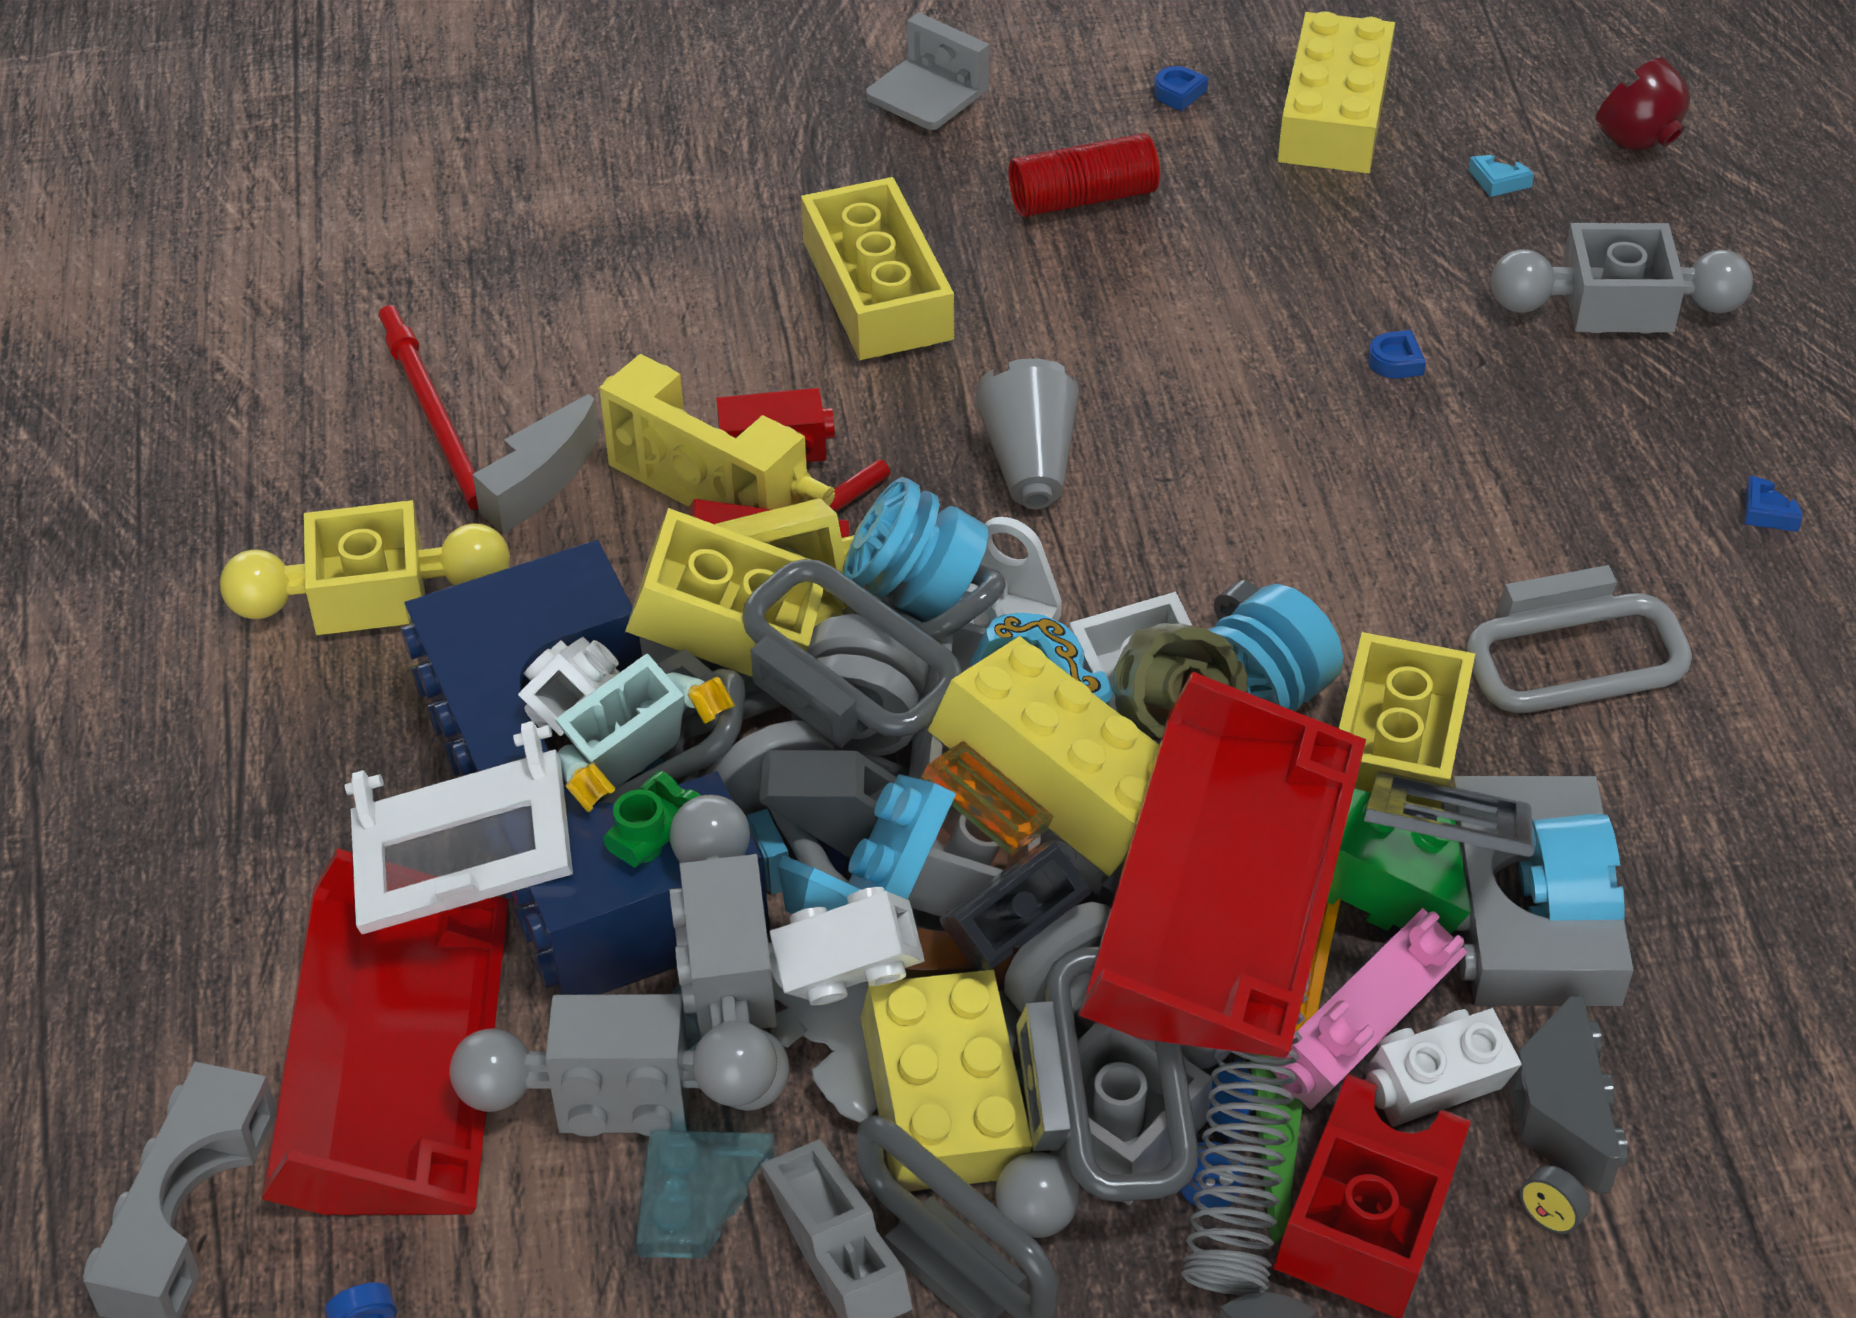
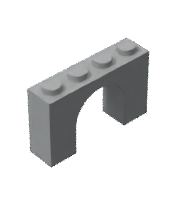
(1524, 956)

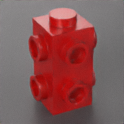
(792, 408)

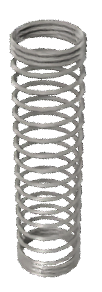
(1226, 1269)

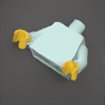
(630, 726)

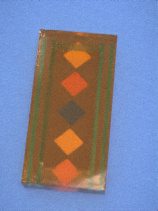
(989, 798)

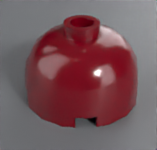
(1648, 109)

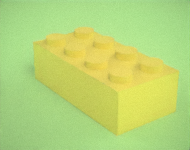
(1336, 92)
(877, 268)
(1054, 745)

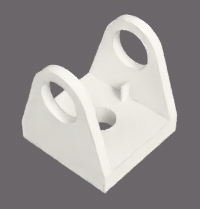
(1028, 580)

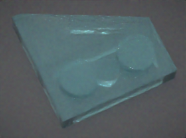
(694, 1186)

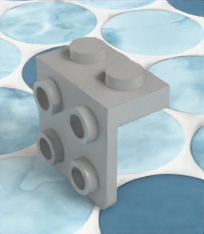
(939, 76)

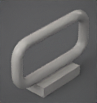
(1567, 602)

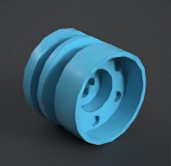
(916, 550)
(1283, 645)

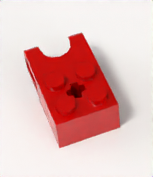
(1370, 1202)

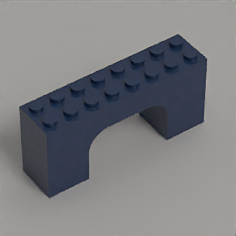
(472, 648)

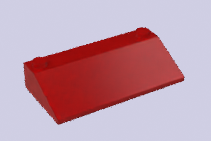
(1226, 875)
(368, 1056)

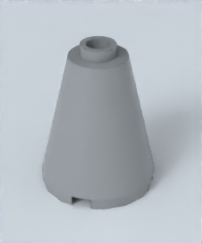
(1030, 426)

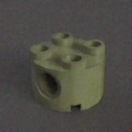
(1158, 666)

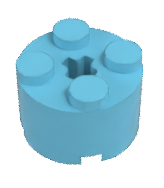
(1573, 869)

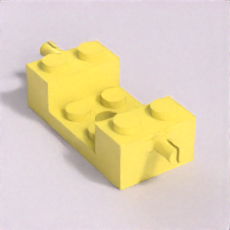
(688, 459)

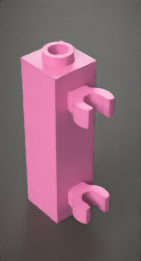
(1370, 1006)

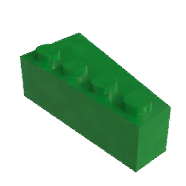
(1398, 872)

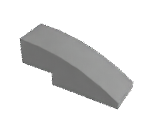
(537, 464)
(837, 1234)

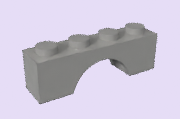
(209, 1127)

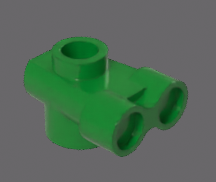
(645, 819)

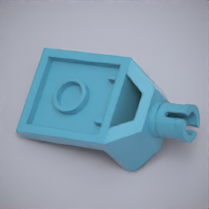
(891, 857)

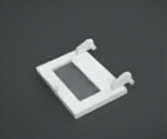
(459, 837)

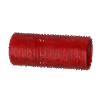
(1094, 170)

